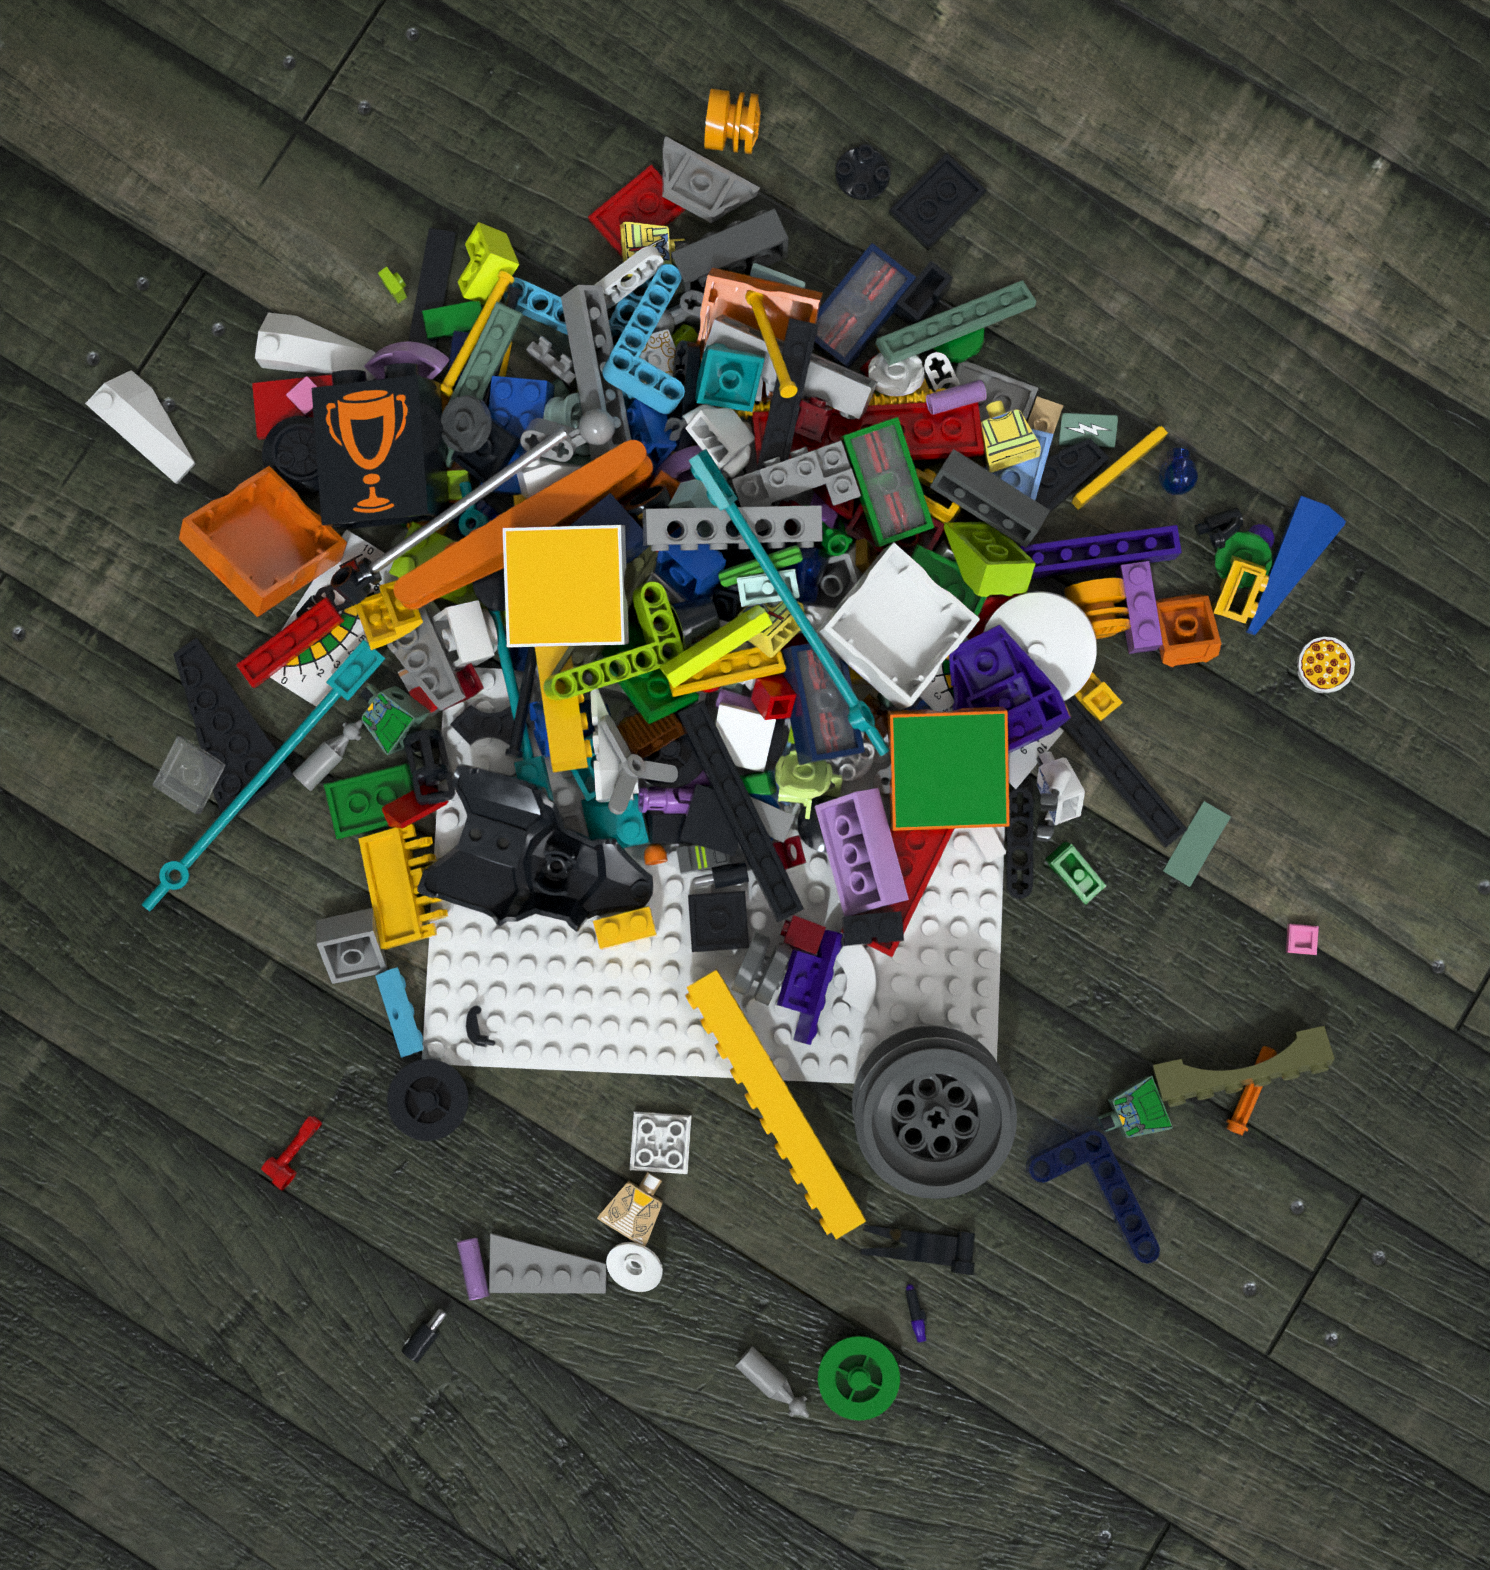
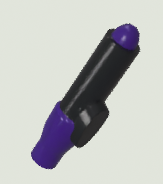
(917, 1314)

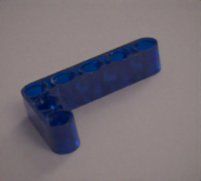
(1106, 1186)

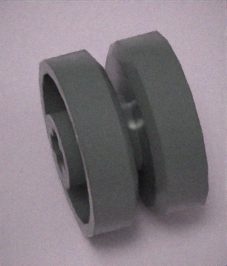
(763, 969)

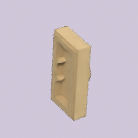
(1044, 415)

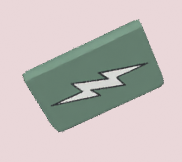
(1080, 427)

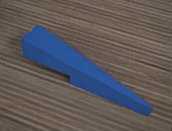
(1304, 539)

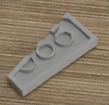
(428, 662)
(539, 1269)

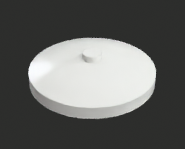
(1052, 635)

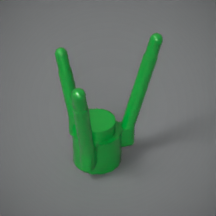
(834, 540)

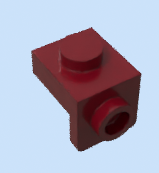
(813, 418)

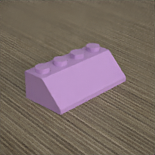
(861, 852)

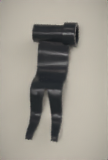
(927, 1248)

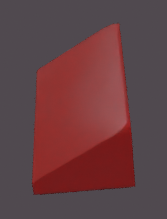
(406, 809)

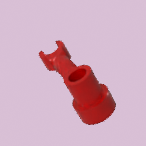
(278, 1168)

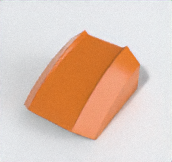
(1187, 630)

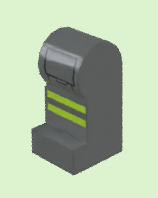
(699, 858)

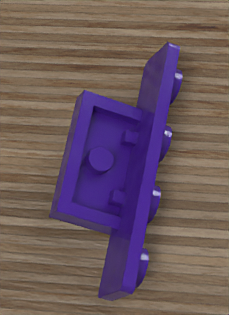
(807, 984)

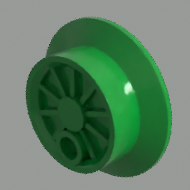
(858, 1378)

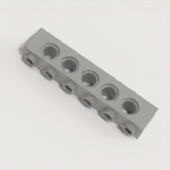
(655, 523)

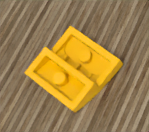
(385, 617)

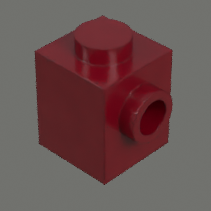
(802, 934)

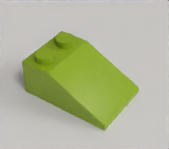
(989, 559)

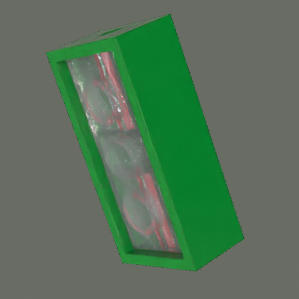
(887, 482)

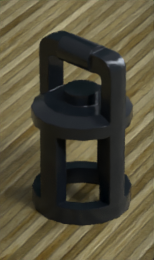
(431, 773)

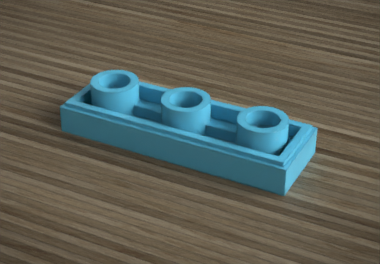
(400, 1012)

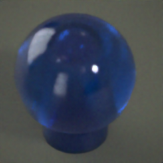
(1178, 472)

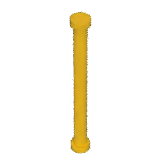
(473, 337)
(787, 387)

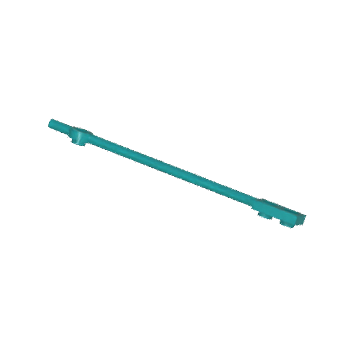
(723, 497)
(344, 683)
(531, 767)

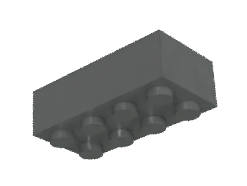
(733, 250)

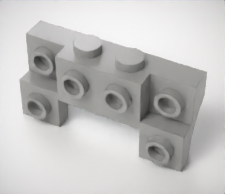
(795, 475)

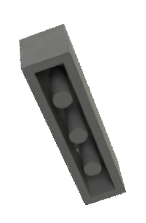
(990, 498)

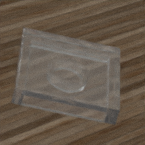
(189, 774)

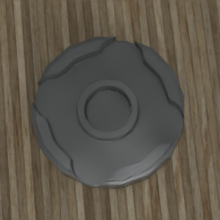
(466, 424)

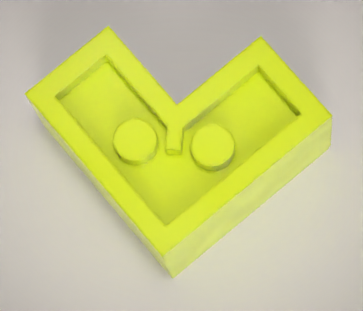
(489, 254)

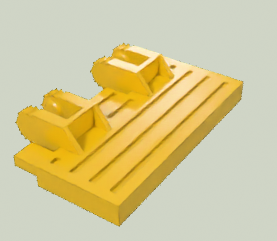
(394, 886)

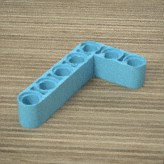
(552, 313)
(637, 335)

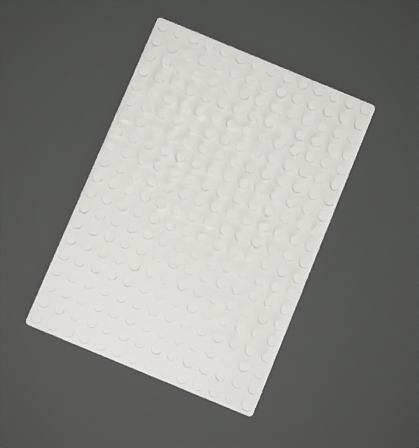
(624, 1008)

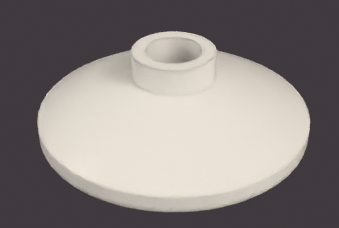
(634, 1267)

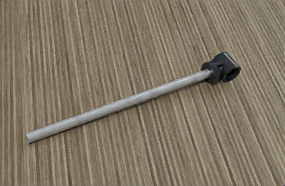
(354, 584)

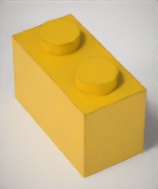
(625, 928)

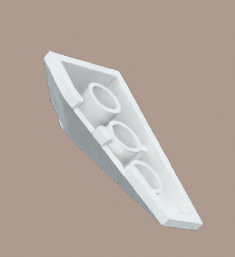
(301, 346)
(138, 416)
(607, 761)

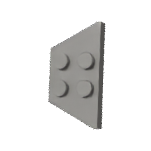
(701, 184)

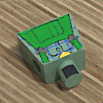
(392, 716)
(1136, 1110)

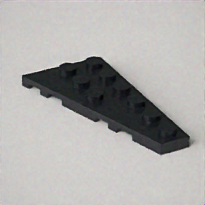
(1060, 477)
(226, 728)

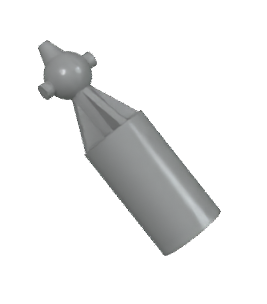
(326, 756)
(770, 1381)

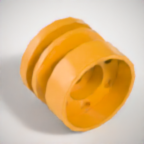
(731, 121)
(1098, 601)

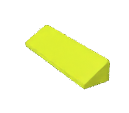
(716, 645)

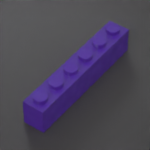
(1104, 551)

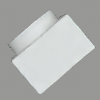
(466, 634)

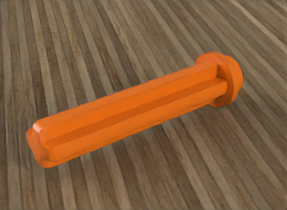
(1248, 1098)

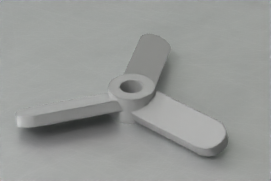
(631, 768)

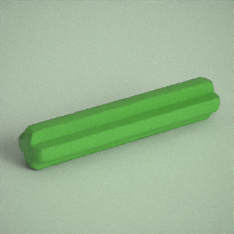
(780, 560)

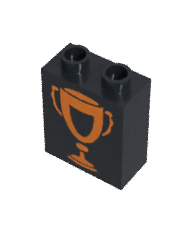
(380, 448)

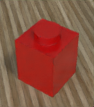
(773, 697)

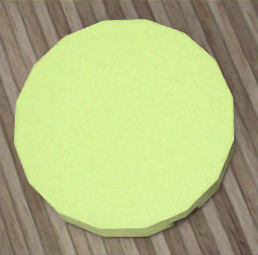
(802, 780)

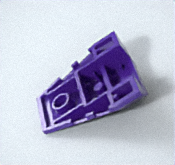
(999, 673)

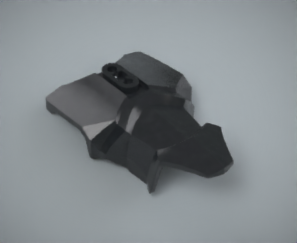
(542, 868)

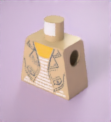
(634, 1209)

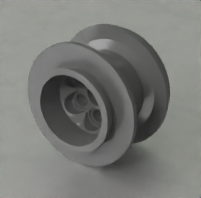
(894, 1074)

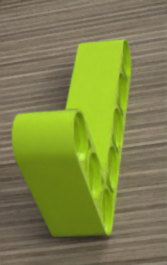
(627, 660)

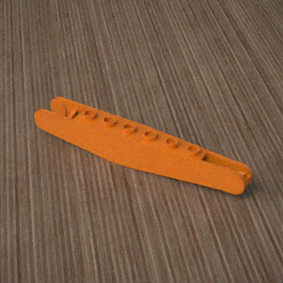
(555, 506)

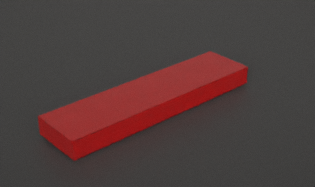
(290, 642)

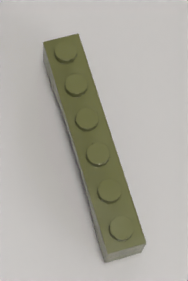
(1307, 1052)

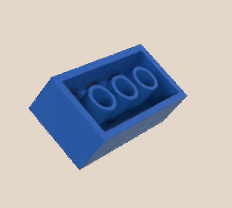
(514, 405)

